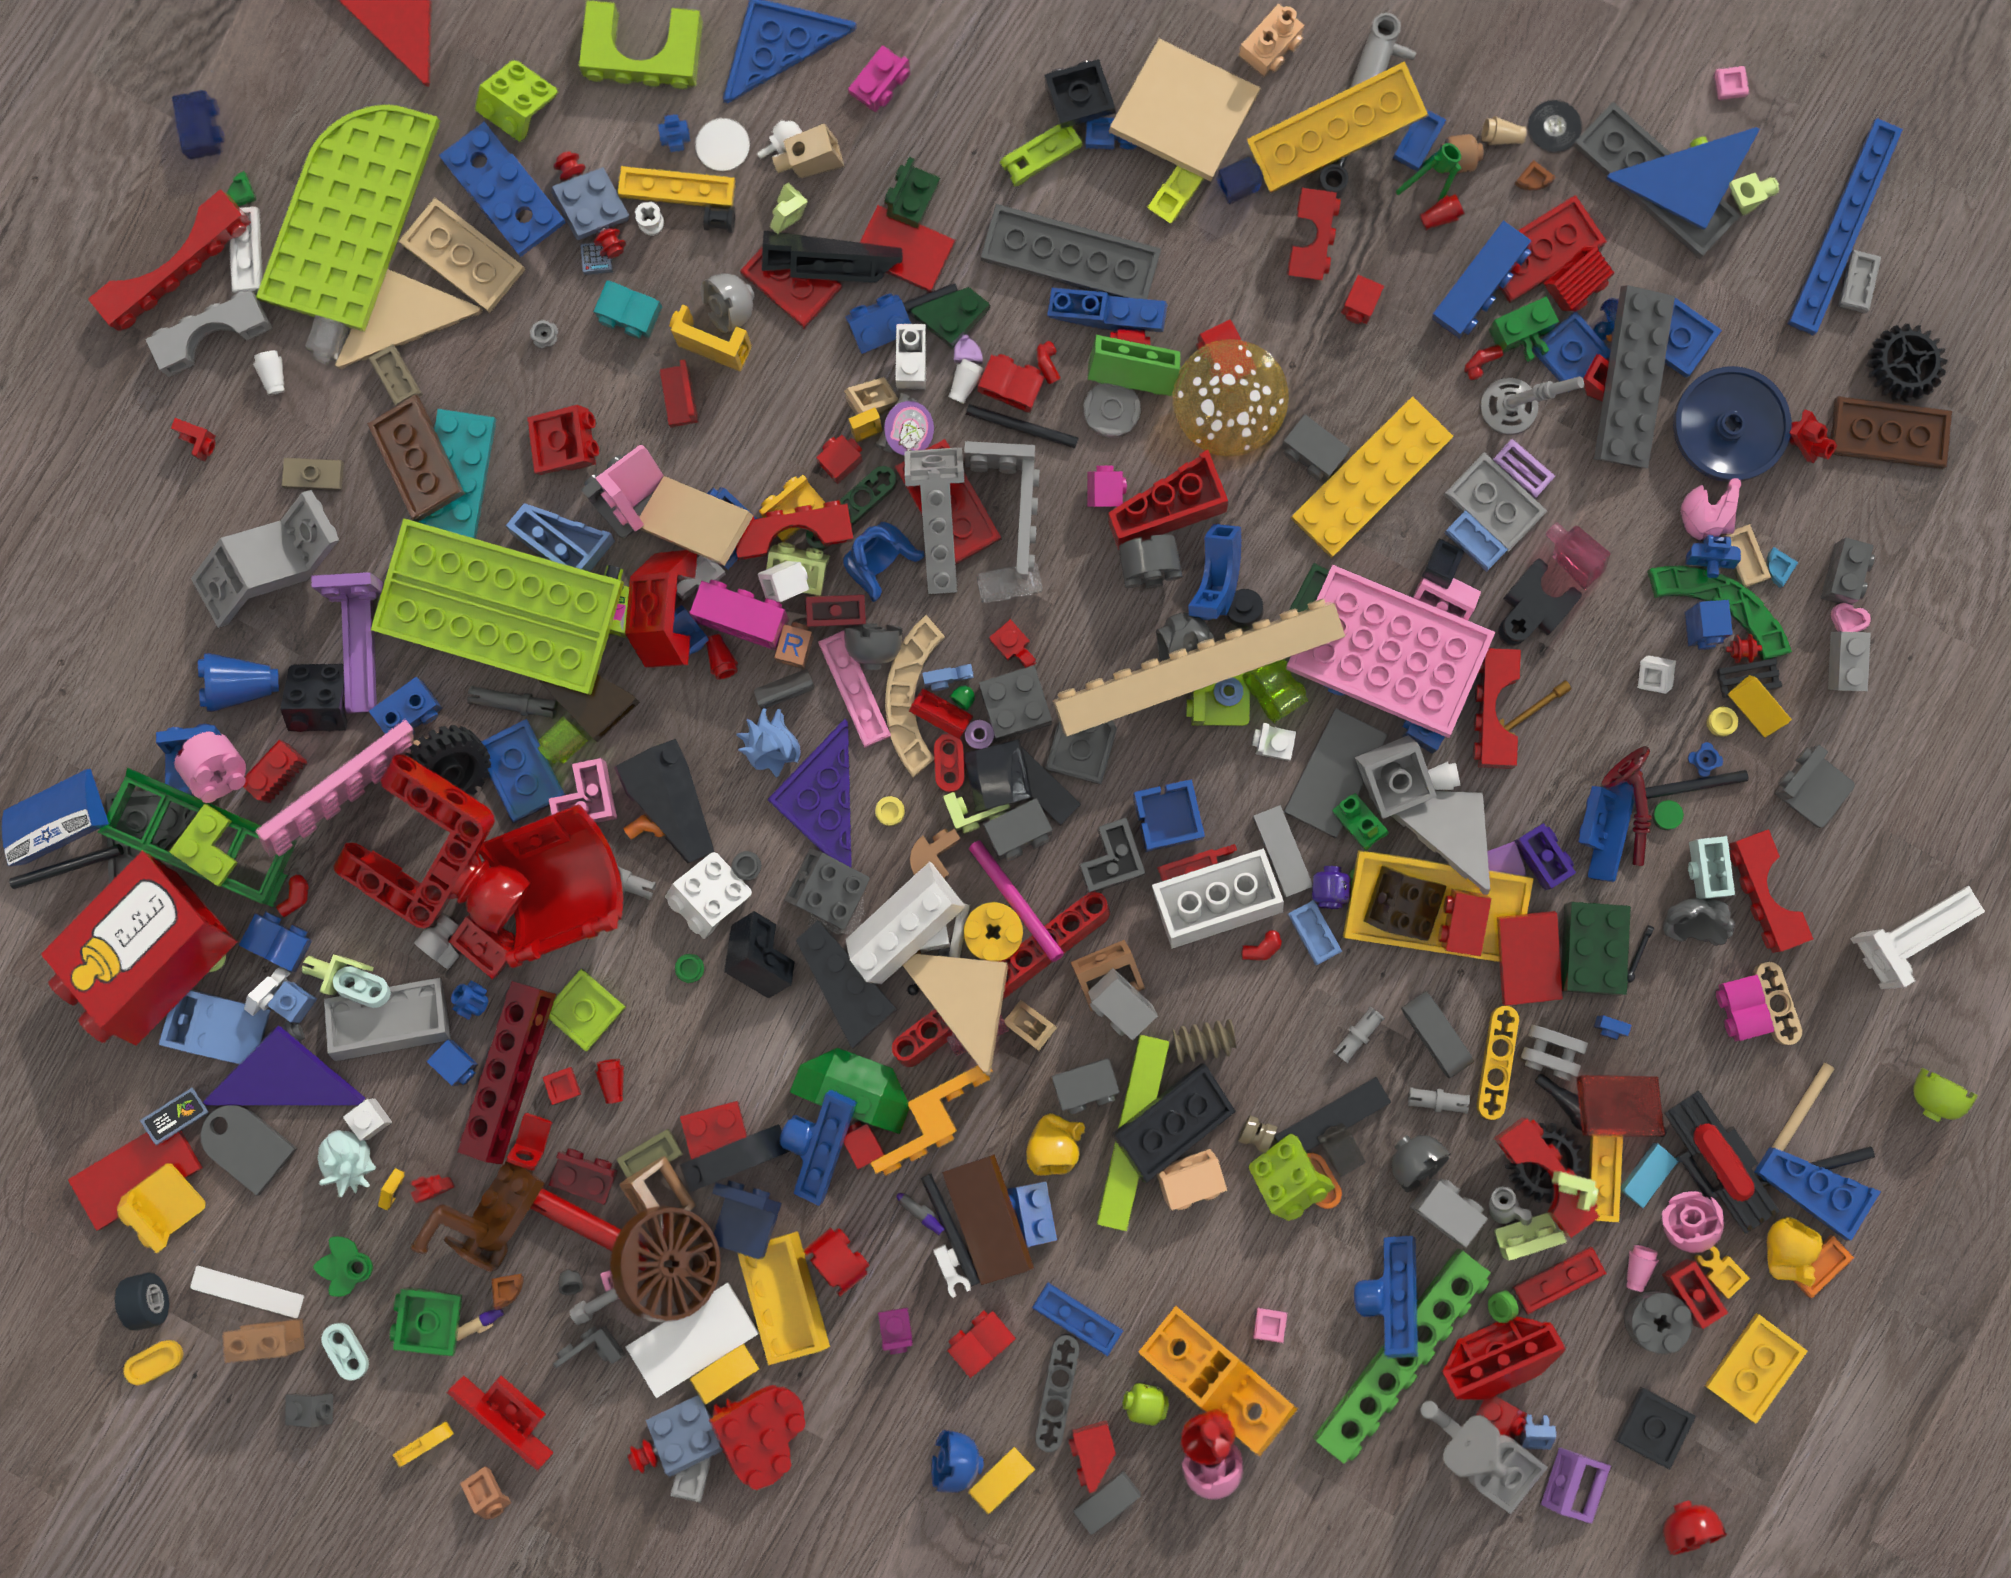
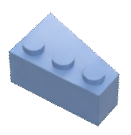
(559, 538)

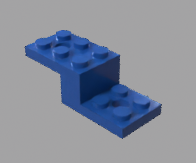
(502, 189)

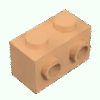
(1191, 1180)

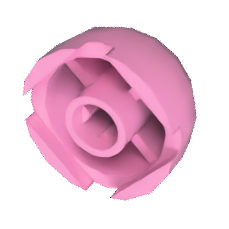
(1693, 1222)
(1215, 1480)

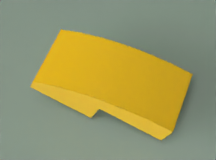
(724, 1374)
(1001, 1480)

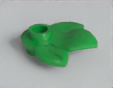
(340, 1266)

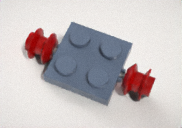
(590, 204)
(680, 1437)

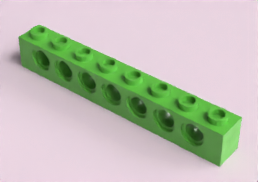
(1348, 1409)

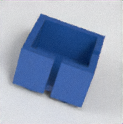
(1168, 817)

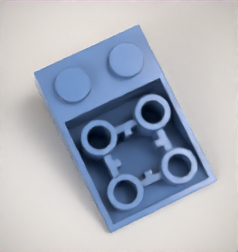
(213, 1027)

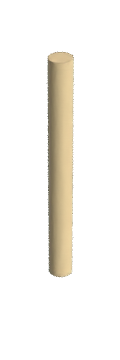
(1803, 1107)

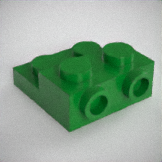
(426, 1321)

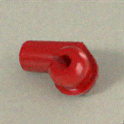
(1045, 364)
(297, 896)
(1265, 949)

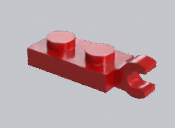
(430, 1187)

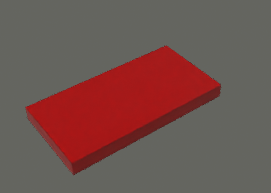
(1554, 241)
(971, 523)
(110, 1178)

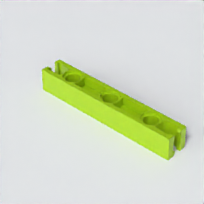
(1141, 1091)

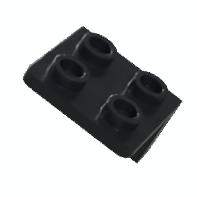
(314, 698)

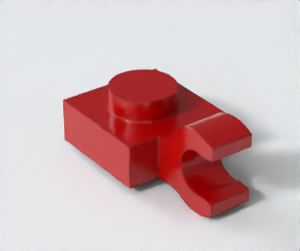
(1011, 642)

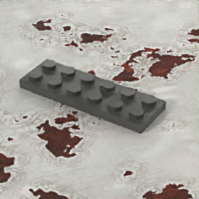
(1620, 142)
(1069, 253)
(1634, 377)

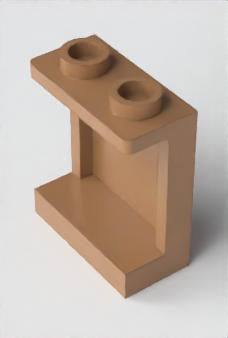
(264, 1340)

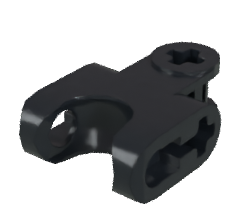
(1533, 606)

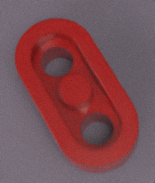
(949, 763)

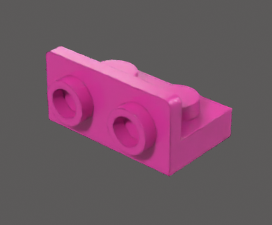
(880, 78)

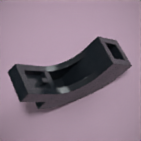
(733, 1158)

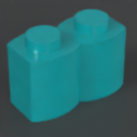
(627, 309)

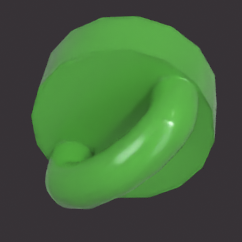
(1503, 1306)

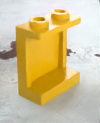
(731, 353)

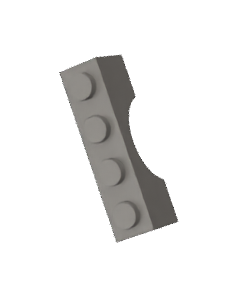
(176, 346)

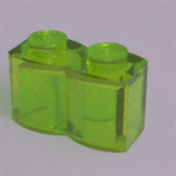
(1275, 689)
(561, 741)

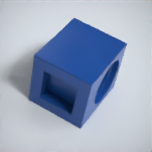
(453, 1063)

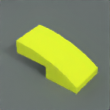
(1175, 194)

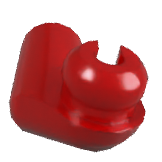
(1482, 356)

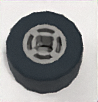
(141, 1301)

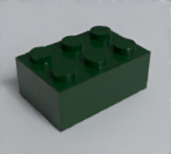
(1595, 948)

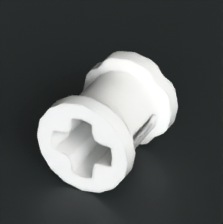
(651, 210)

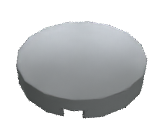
(1111, 410)

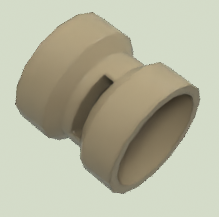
(1264, 1135)

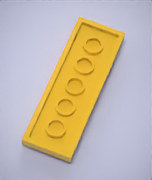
(1337, 127)
(1371, 477)

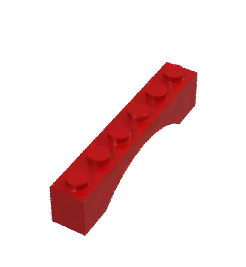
(215, 225)

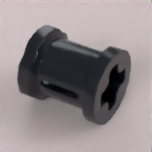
(719, 218)

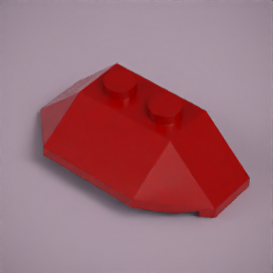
(1501, 1358)

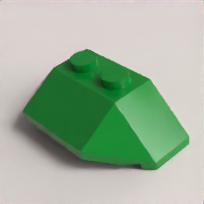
(865, 1081)

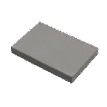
(1495, 501)

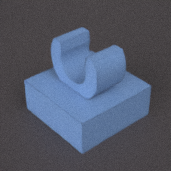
(1538, 1436)

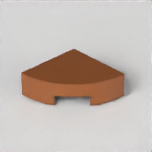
(1534, 177)
(506, 1290)

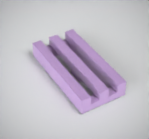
(1523, 469)

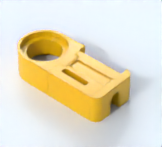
(423, 1444)

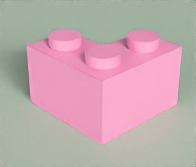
(593, 792)

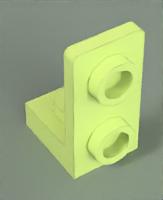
(958, 808)

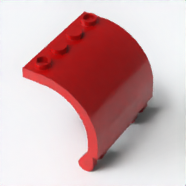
(572, 878)

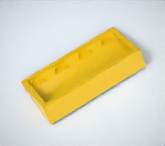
(784, 1300)

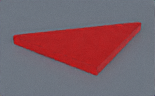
(401, 27)

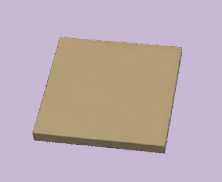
(1184, 110)

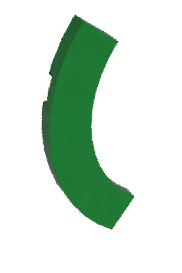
(1743, 603)

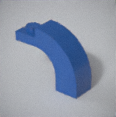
(1219, 574)

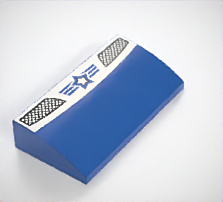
(52, 819)

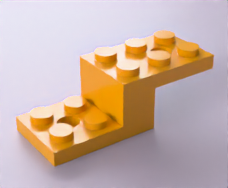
(932, 1119)
(1217, 1379)

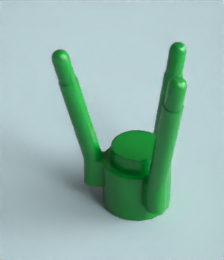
(1442, 161)

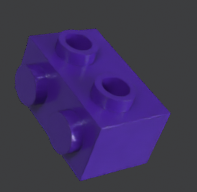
(1545, 857)

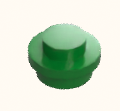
(689, 968)

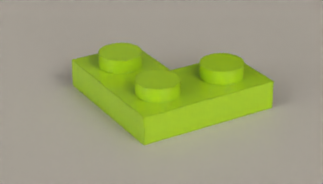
(198, 848)

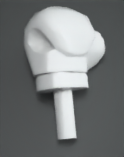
(781, 132)

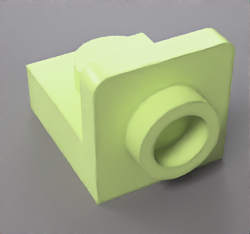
(789, 208)
(1572, 1184)

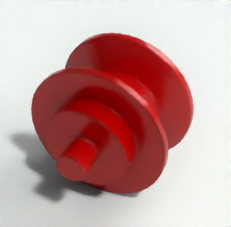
(1743, 648)

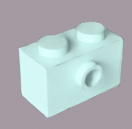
(1711, 868)

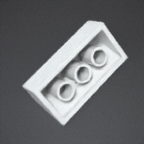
(1218, 898)
(903, 925)

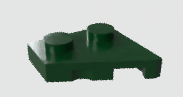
(952, 314)

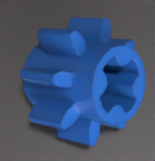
(674, 133)
(469, 999)

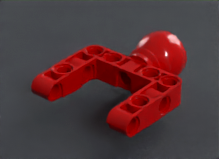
(457, 870)

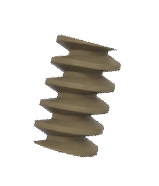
(1204, 1041)

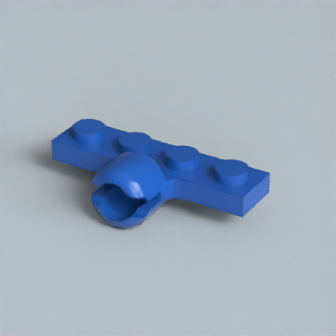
(818, 1145)
(1394, 1297)

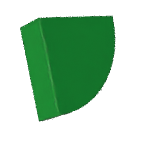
(241, 190)

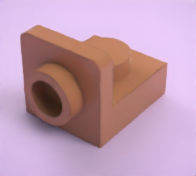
(485, 1494)

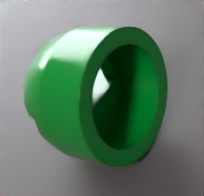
(963, 697)

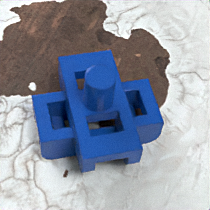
(1714, 555)

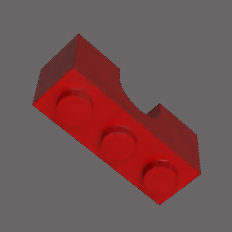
(1320, 208)

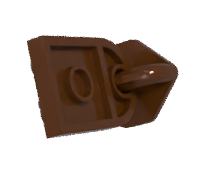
(493, 1221)

